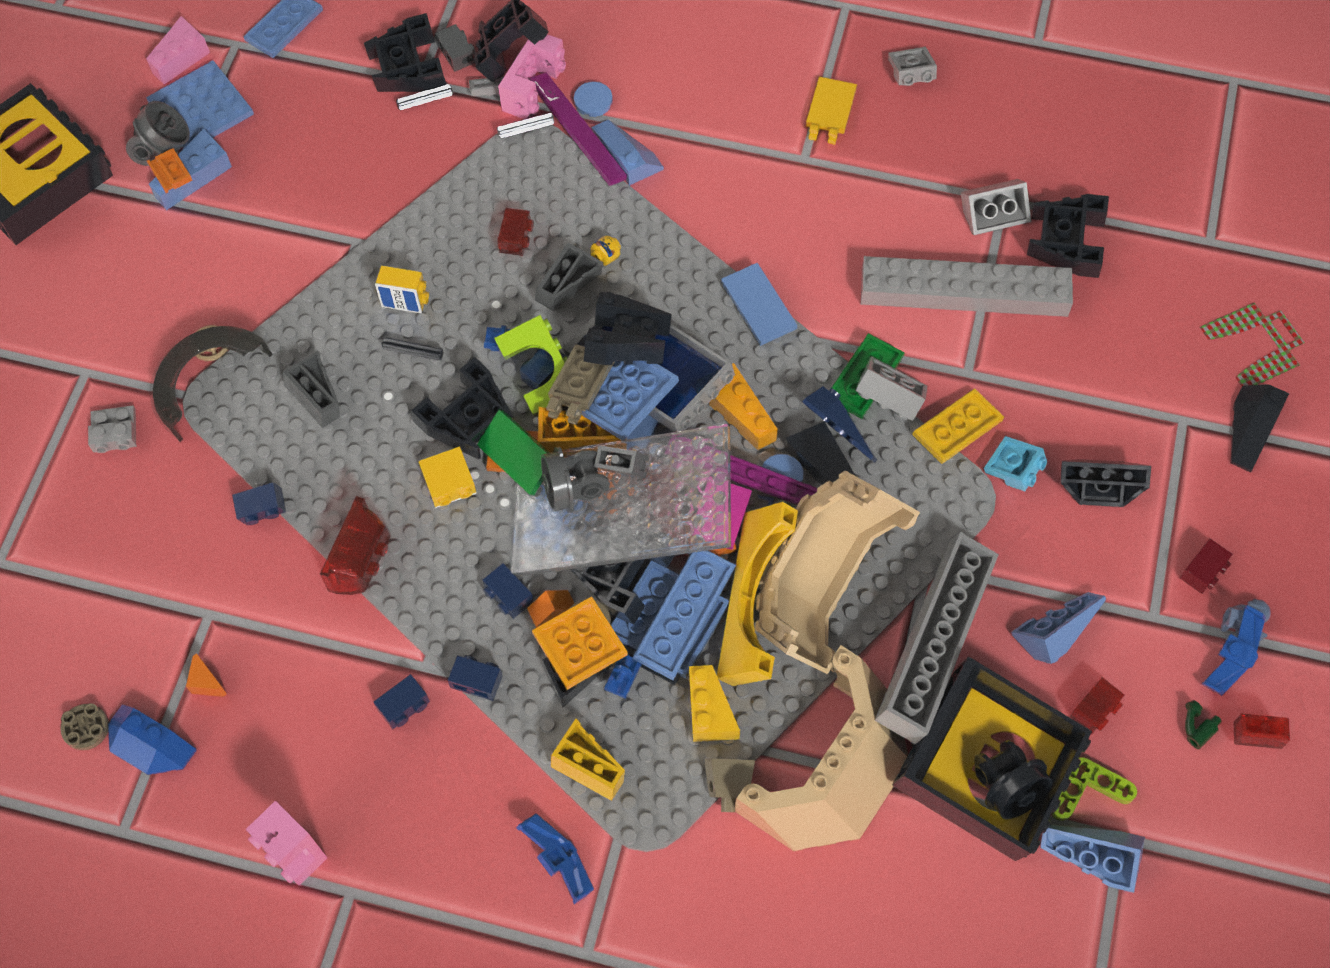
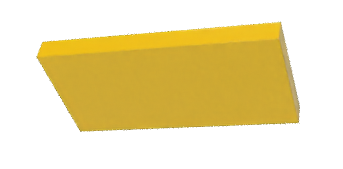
(958, 426)

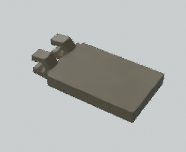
(576, 386)

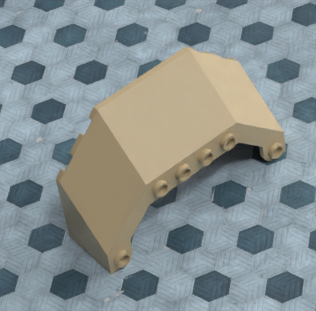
(818, 562)
(848, 780)

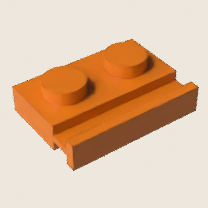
(169, 170)

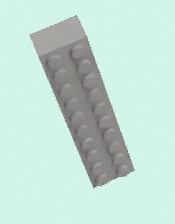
(966, 286)
(937, 639)

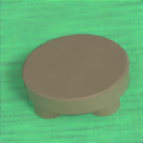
(84, 726)

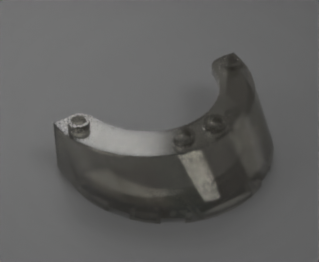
(170, 365)

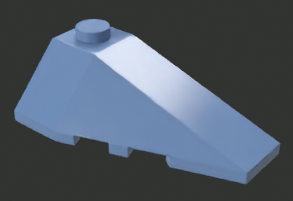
(630, 154)
(1056, 633)
(1103, 853)

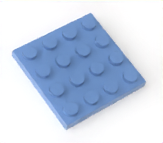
(205, 101)
(629, 396)
(652, 591)

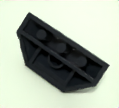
(1104, 481)

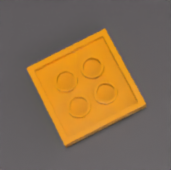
(579, 642)

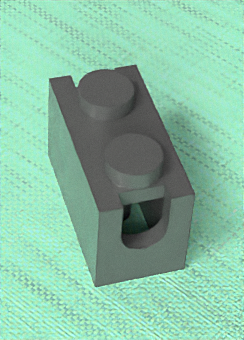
(455, 47)
(622, 461)

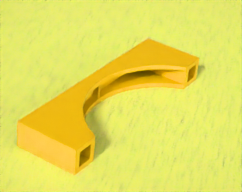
(741, 653)

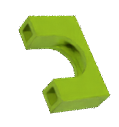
(533, 335)

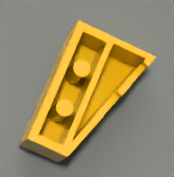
(709, 707)
(587, 762)

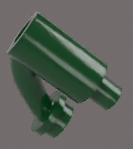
(1205, 731)

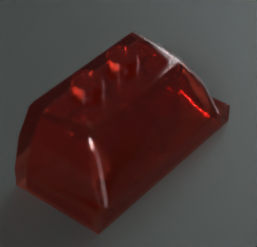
(356, 551)

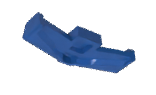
(1238, 652)
(558, 856)

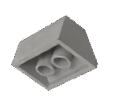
(996, 206)
(891, 389)

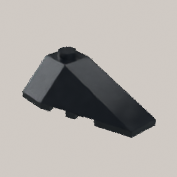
(1254, 418)

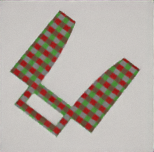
(1249, 318)

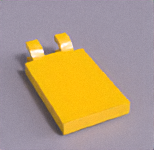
(830, 108)

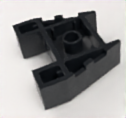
(501, 31)
(400, 58)
(1064, 233)
(632, 334)
(468, 415)
(610, 586)

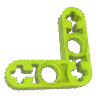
(1089, 778)

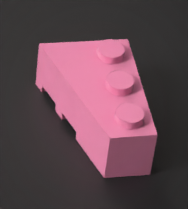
(177, 51)

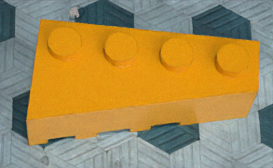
(745, 412)
(565, 435)

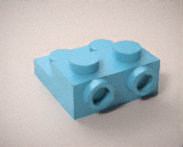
(1016, 463)

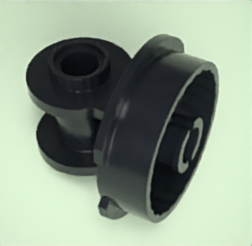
(1012, 781)

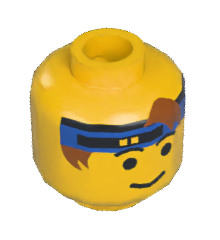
(606, 249)

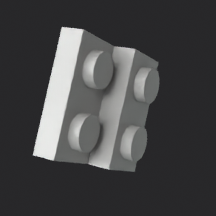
(913, 66)
(112, 429)

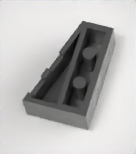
(567, 276)
(312, 389)

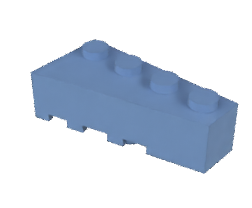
(203, 161)

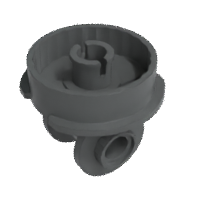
(156, 131)
(557, 482)

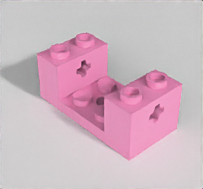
(516, 90)
(286, 844)

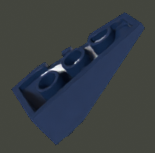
(831, 410)

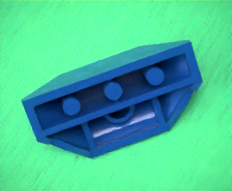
(146, 743)

